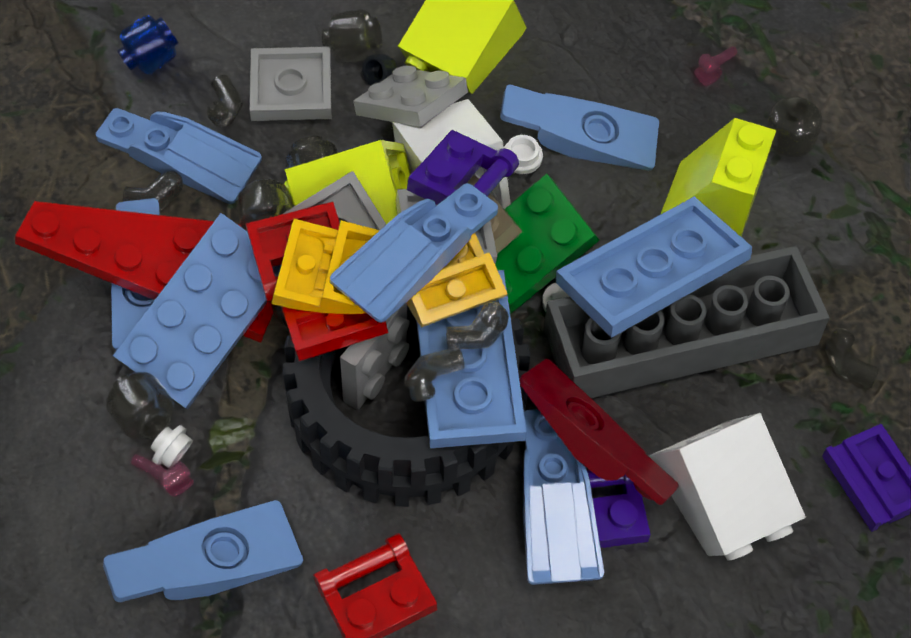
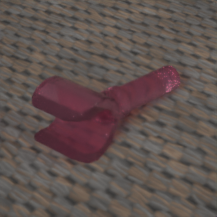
(709, 66)
(174, 480)

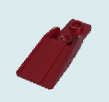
(593, 434)

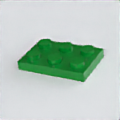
(549, 240)

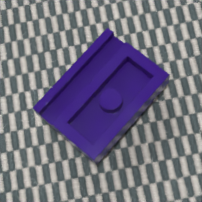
(872, 475)

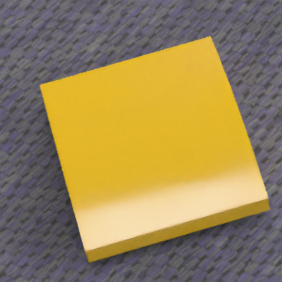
(309, 261)
(460, 286)

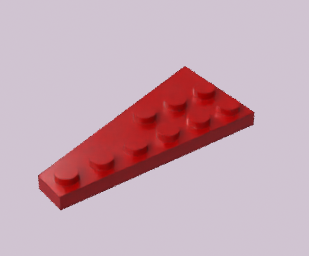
(120, 247)

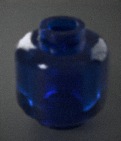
(147, 44)

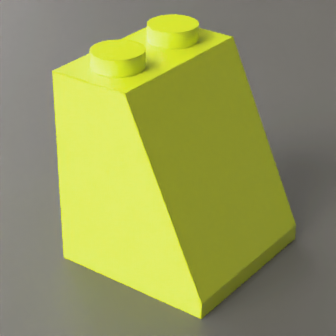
(462, 37)
(378, 166)
(725, 172)

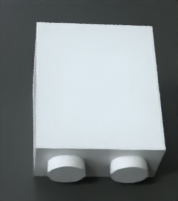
(458, 117)
(732, 486)

